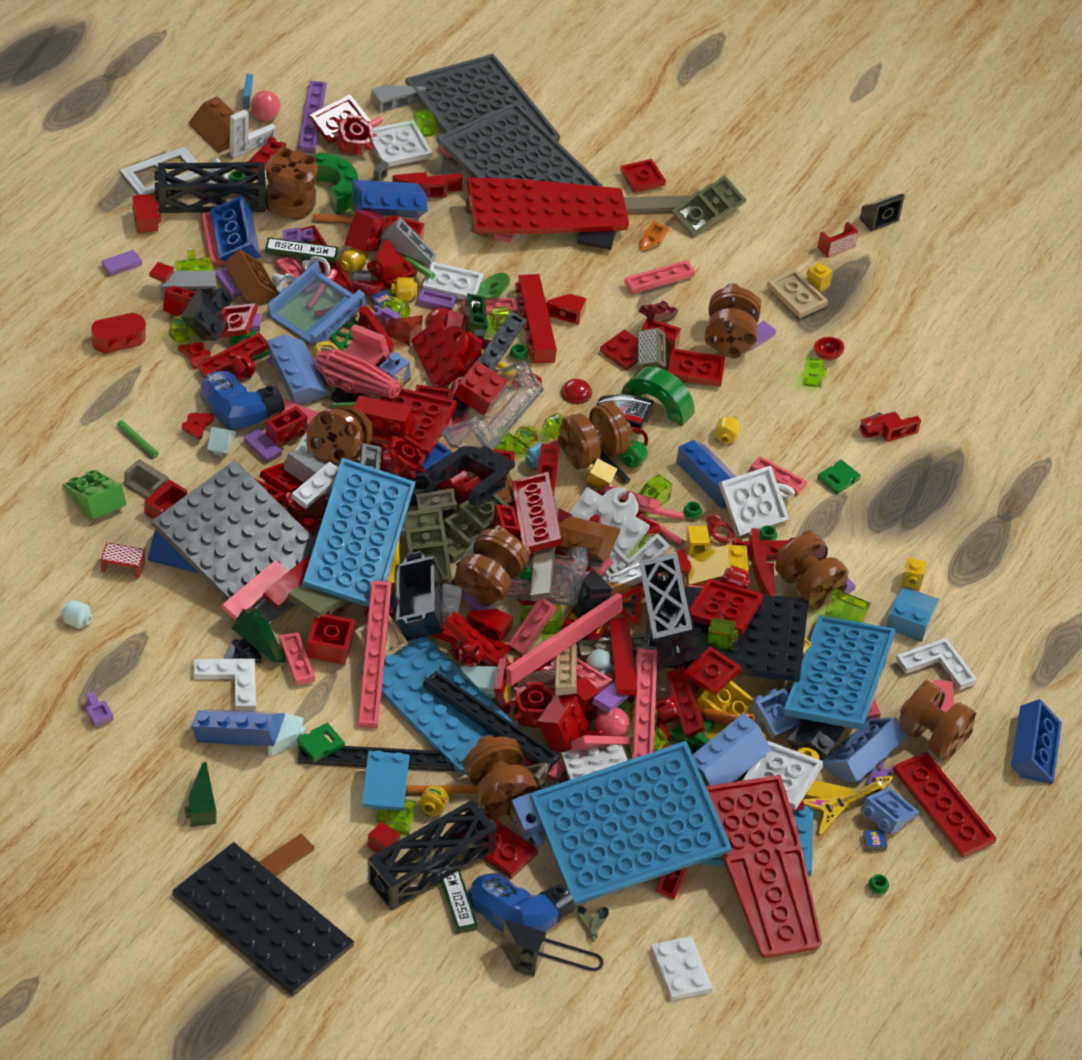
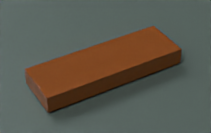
(287, 855)

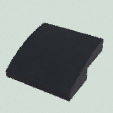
(599, 239)

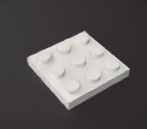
(400, 143)
(753, 500)
(587, 761)
(795, 768)

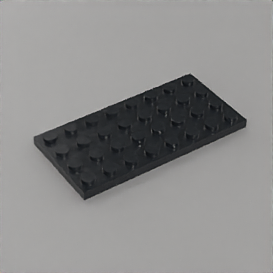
(263, 918)

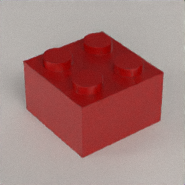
(366, 231)
(480, 388)
(331, 639)
(562, 722)

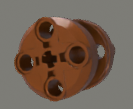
(291, 183)
(733, 320)
(338, 434)
(585, 438)
(806, 564)
(489, 570)
(924, 712)
(499, 773)

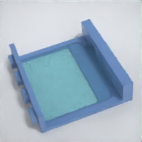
(314, 306)

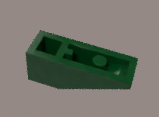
(476, 315)
(258, 633)
(201, 803)

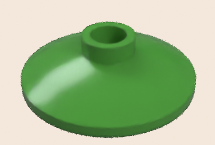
(494, 286)

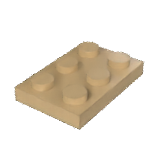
(797, 293)

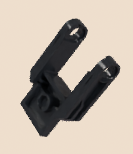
(482, 462)

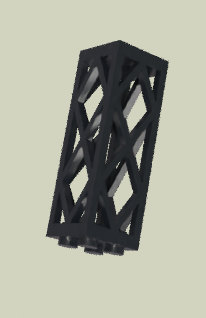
(200, 187)
(674, 631)
(390, 888)

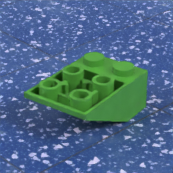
(95, 493)

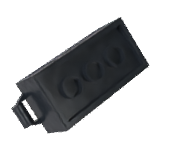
(419, 596)

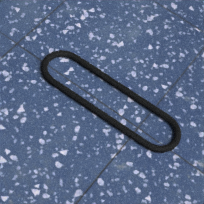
(577, 949)

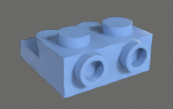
(770, 712)
(888, 810)

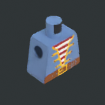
(397, 368)
(526, 820)

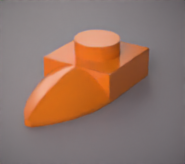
(653, 235)

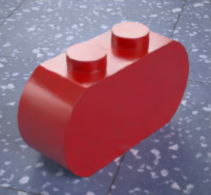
(118, 332)

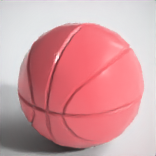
(265, 105)
(613, 723)

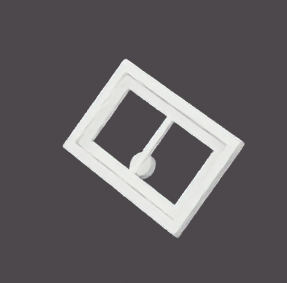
(136, 184)

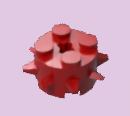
(353, 135)
(402, 457)
(531, 702)

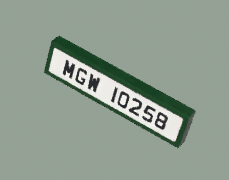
(300, 249)
(459, 903)

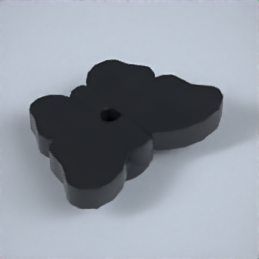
(242, 650)

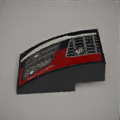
(634, 408)

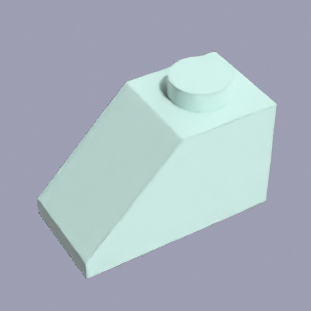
(220, 440)
(481, 678)
(291, 728)

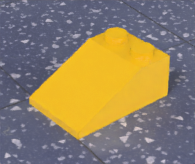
(714, 563)
(729, 699)

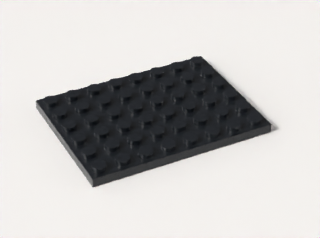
(766, 649)

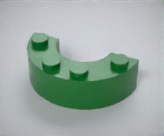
(340, 173)
(666, 389)

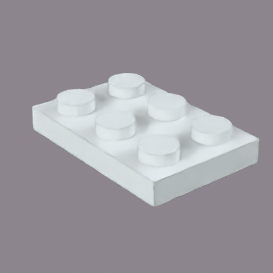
(453, 281)
(681, 968)

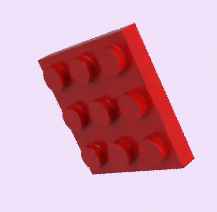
(725, 603)

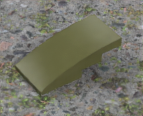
(709, 206)
(468, 523)
(427, 533)
(317, 602)

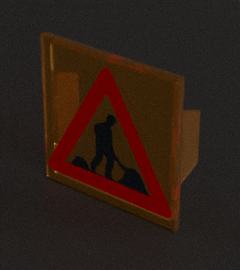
(631, 601)

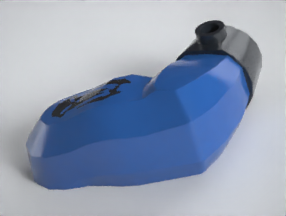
(237, 406)
(501, 900)

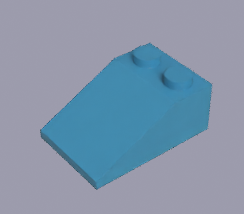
(912, 613)
(385, 780)

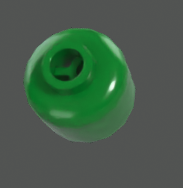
(635, 454)

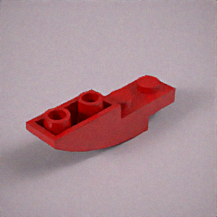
(433, 186)

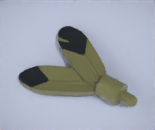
(590, 923)

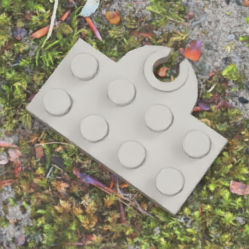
(614, 514)

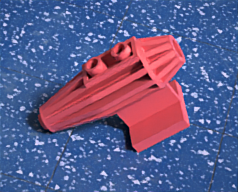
(356, 366)

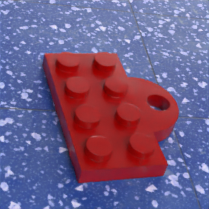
(441, 352)

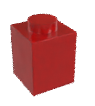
(382, 837)

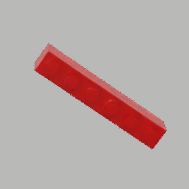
(538, 324)

